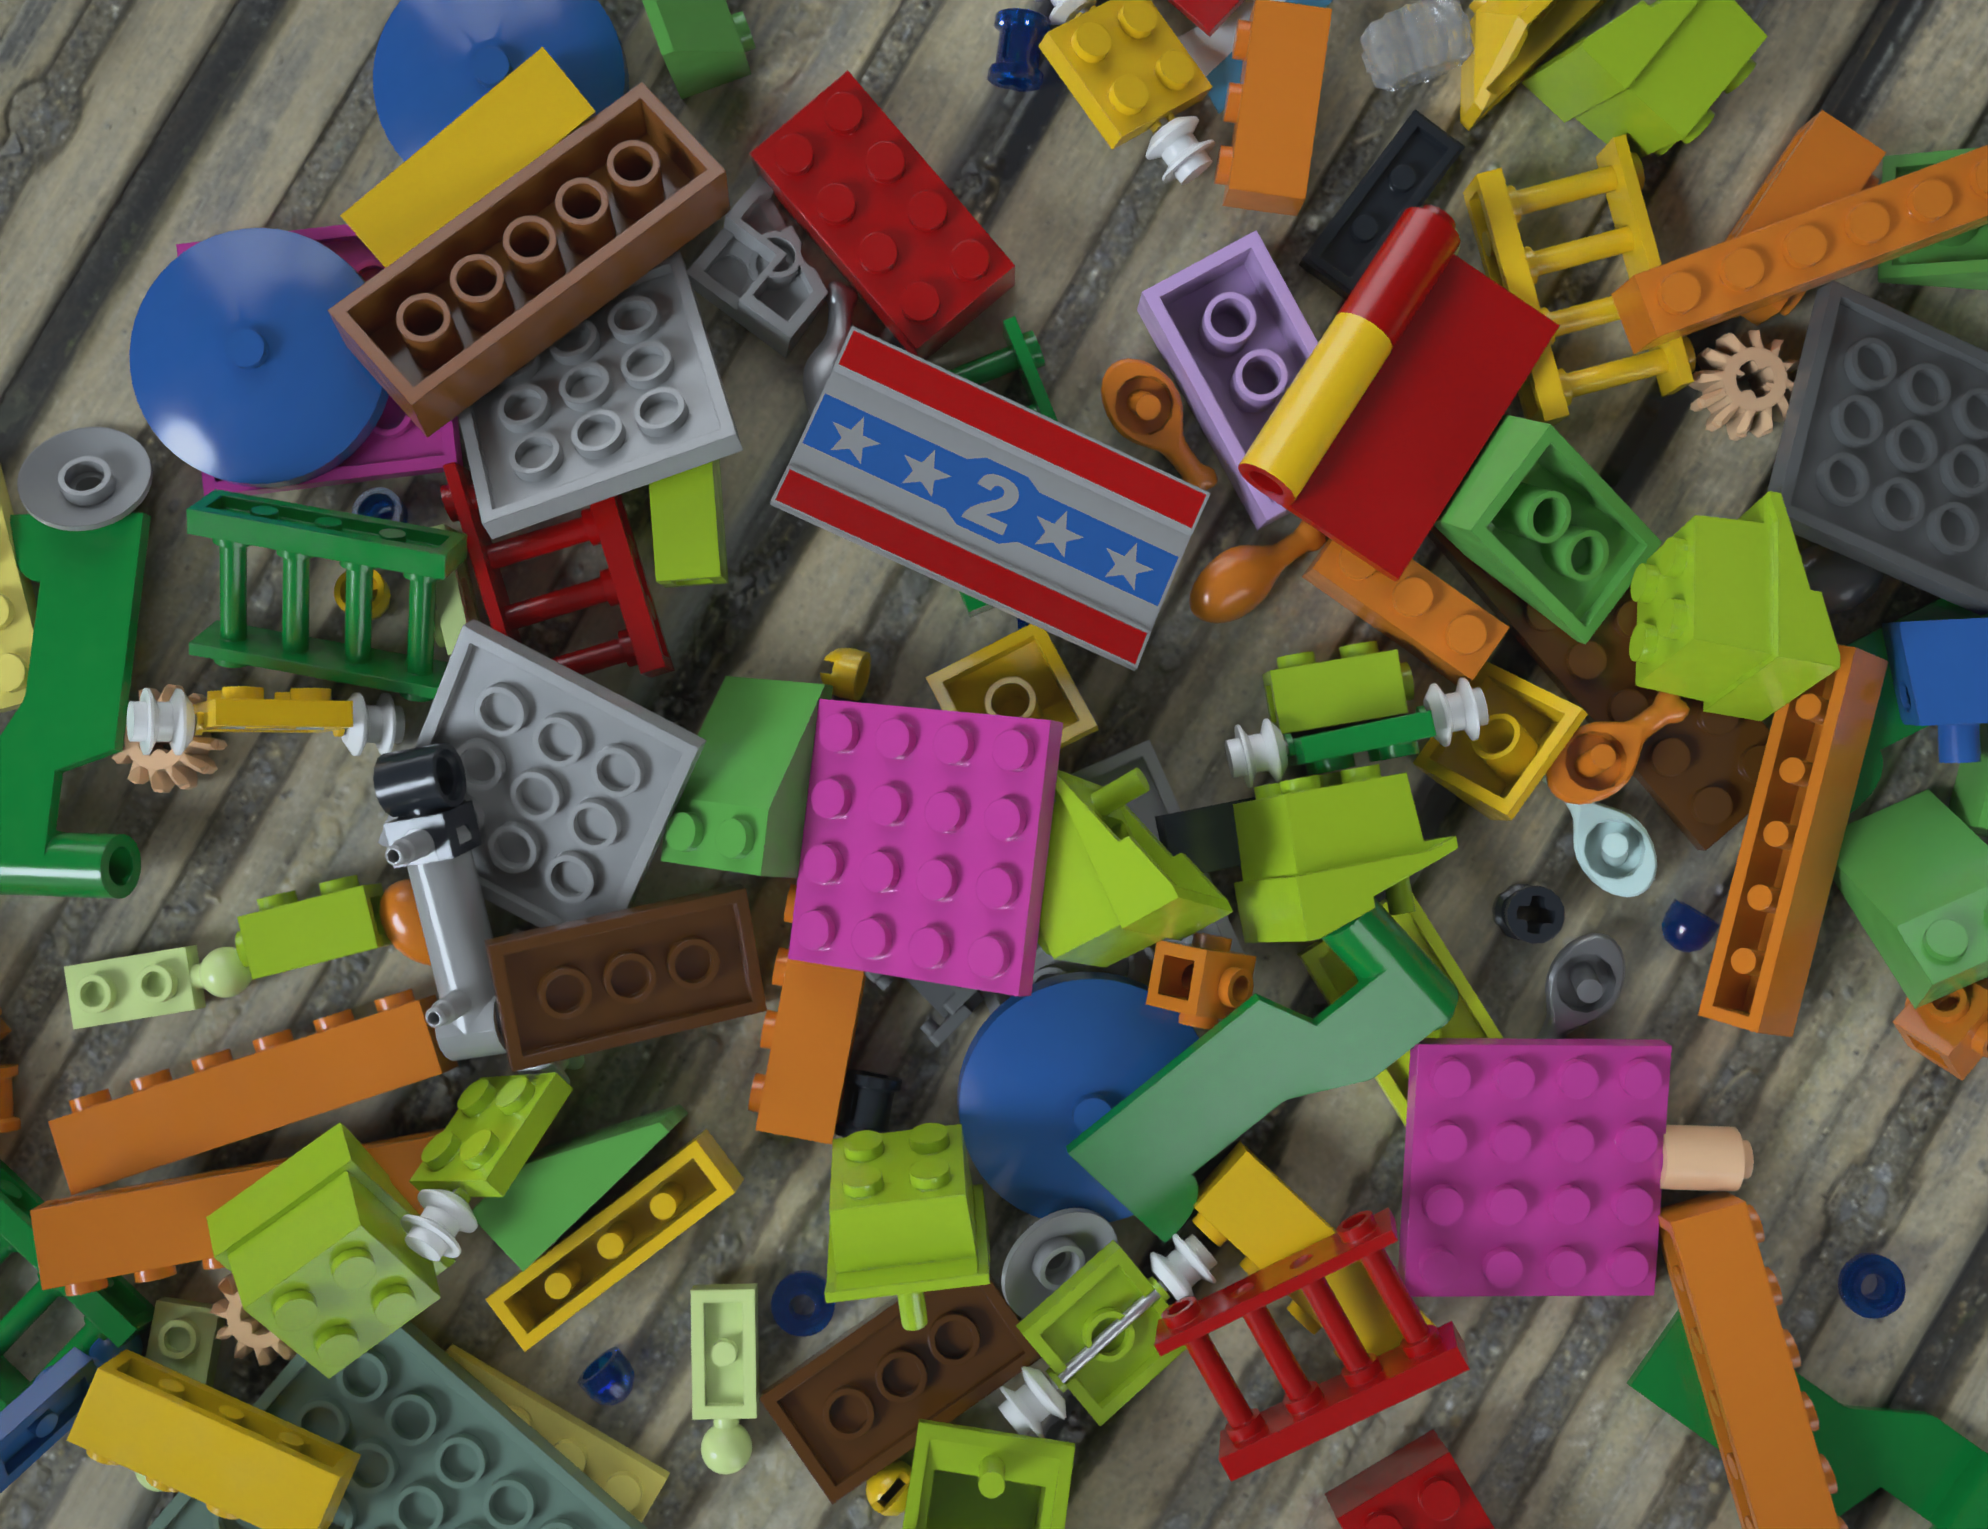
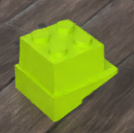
(1651, 72)
(1731, 615)
(1324, 849)
(1113, 881)
(905, 1218)
(325, 1252)
(987, 1479)

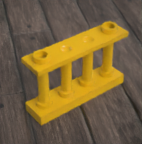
(1494, 219)

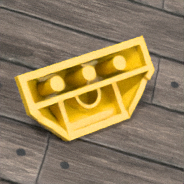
(1510, 43)

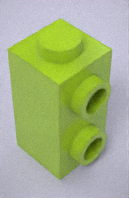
(689, 528)
(1337, 691)
(311, 931)

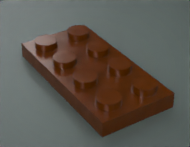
(625, 976)
(864, 1392)

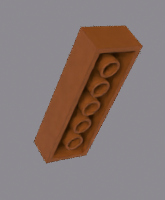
(533, 259)

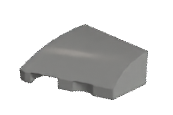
(759, 272)

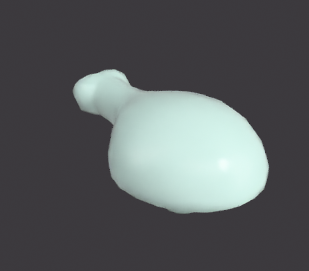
(1613, 848)

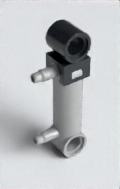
(436, 844)

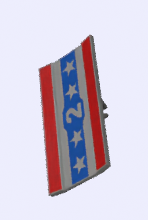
(991, 498)

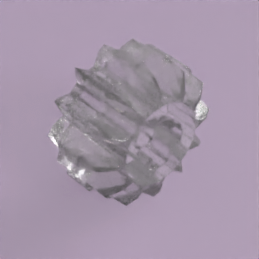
(1416, 43)

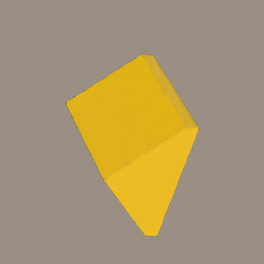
(1016, 679)
(1512, 751)

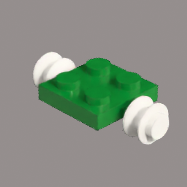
(1382, 739)

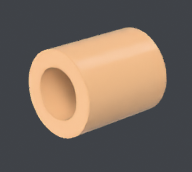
(1705, 1158)

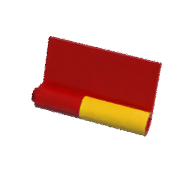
(1398, 395)

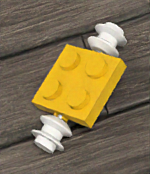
(1131, 78)
(247, 711)

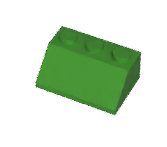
(700, 42)

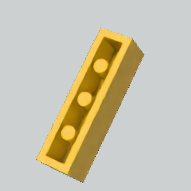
(470, 157)
(1270, 1222)
(615, 1240)
(211, 1446)

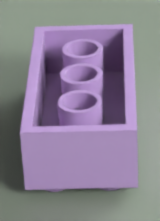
(1232, 349)

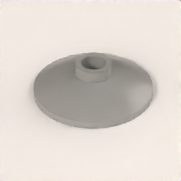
(85, 478)
(1051, 1254)

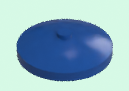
(450, 53)
(247, 363)
(1051, 1071)

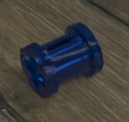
(1018, 49)

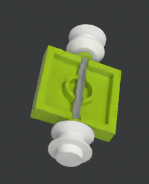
(482, 1151)
(1102, 1333)

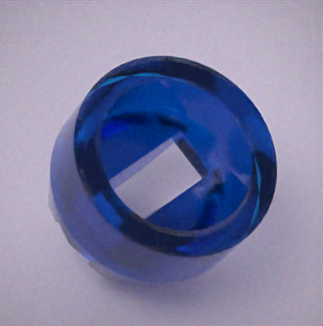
(382, 504)
(1687, 927)
(608, 1378)

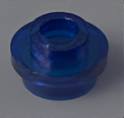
(796, 1284)
(1889, 1290)

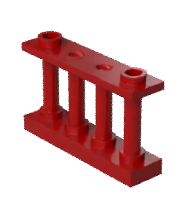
(619, 584)
(1313, 1409)

